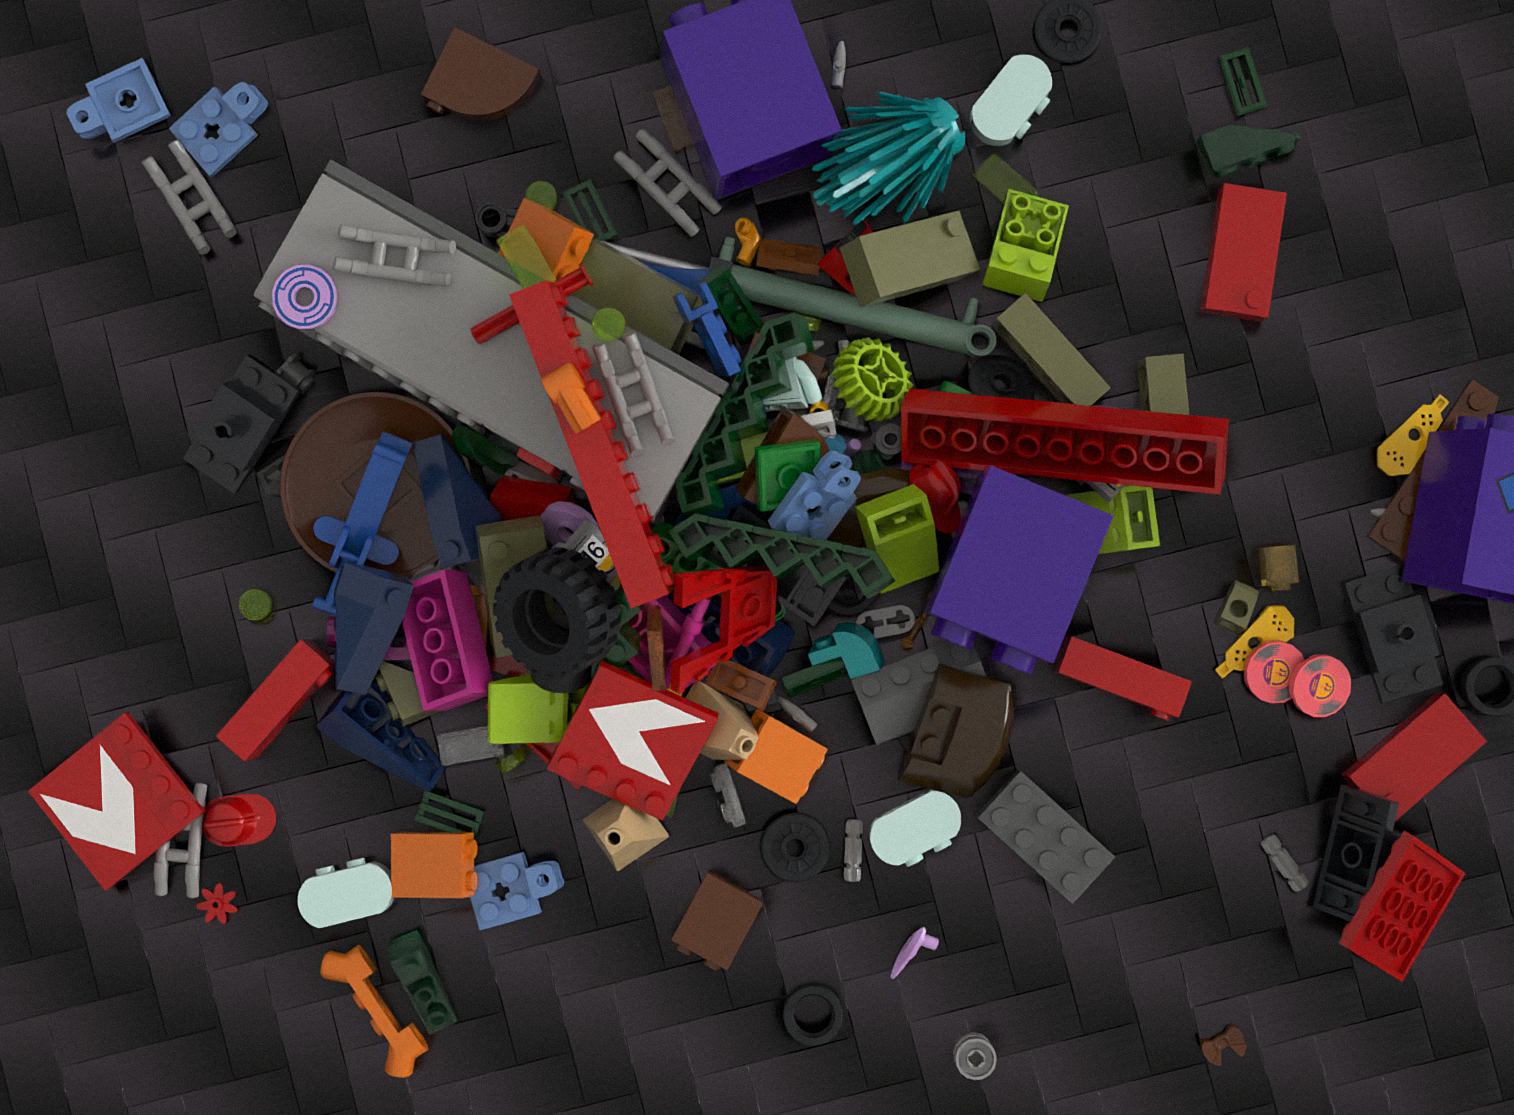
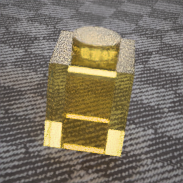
(1278, 567)

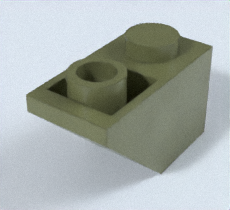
(403, 692)

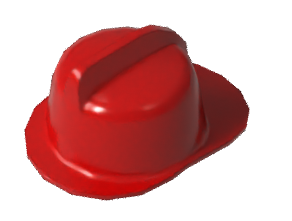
(942, 491)
(238, 820)

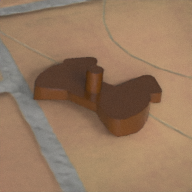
(1231, 1037)

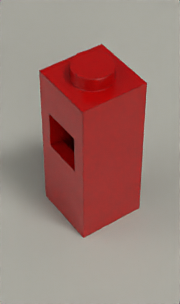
(527, 498)

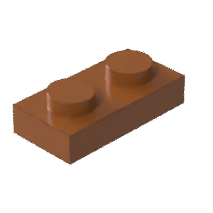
(789, 256)
(741, 683)

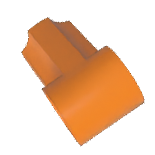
(568, 391)

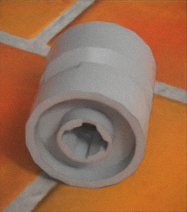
(974, 1056)

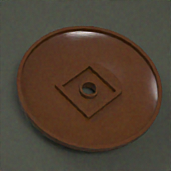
(329, 463)

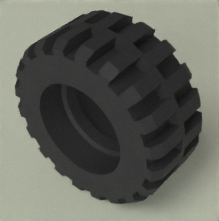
(581, 593)

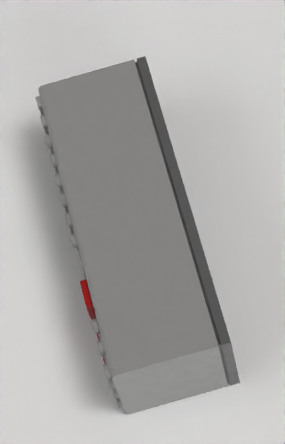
(425, 343)

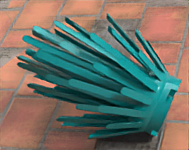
(893, 156)

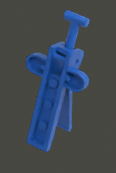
(357, 535)

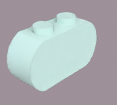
(1011, 100)
(915, 828)
(345, 893)

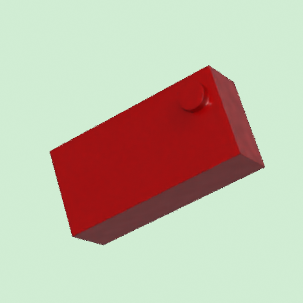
(1243, 252)
(1122, 677)
(277, 700)
(1417, 753)

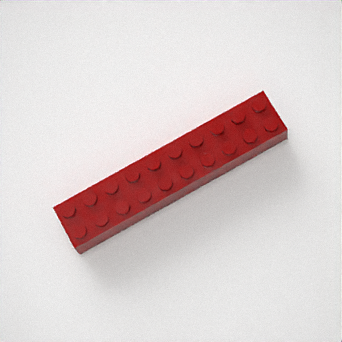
(1065, 440)
(595, 450)

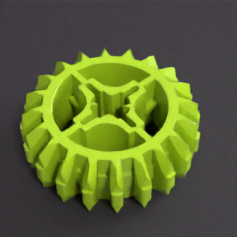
(864, 384)

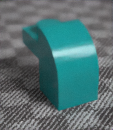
(855, 646)

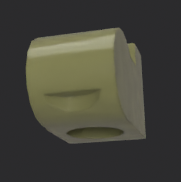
(1237, 607)

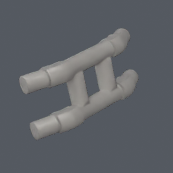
(171, 191)
(669, 201)
(384, 239)
(640, 374)
(190, 856)

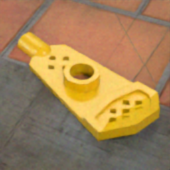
(1405, 447)
(1264, 630)

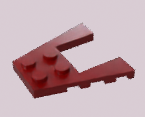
(746, 614)

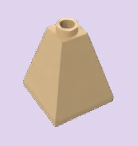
(733, 733)
(624, 832)

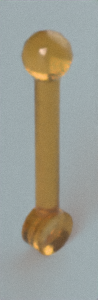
(907, 643)

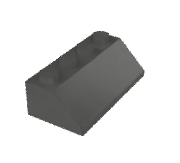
(897, 692)

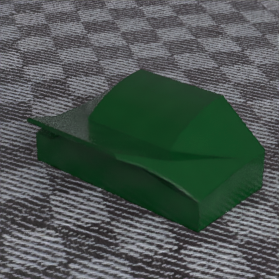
(482, 450)

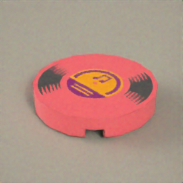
(1270, 669)
(1320, 685)

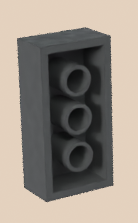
(1045, 836)

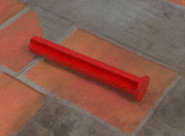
(508, 316)

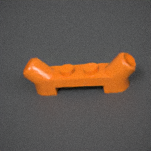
(405, 1042)

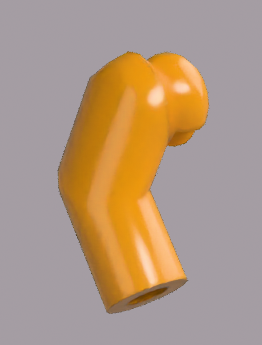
(749, 240)

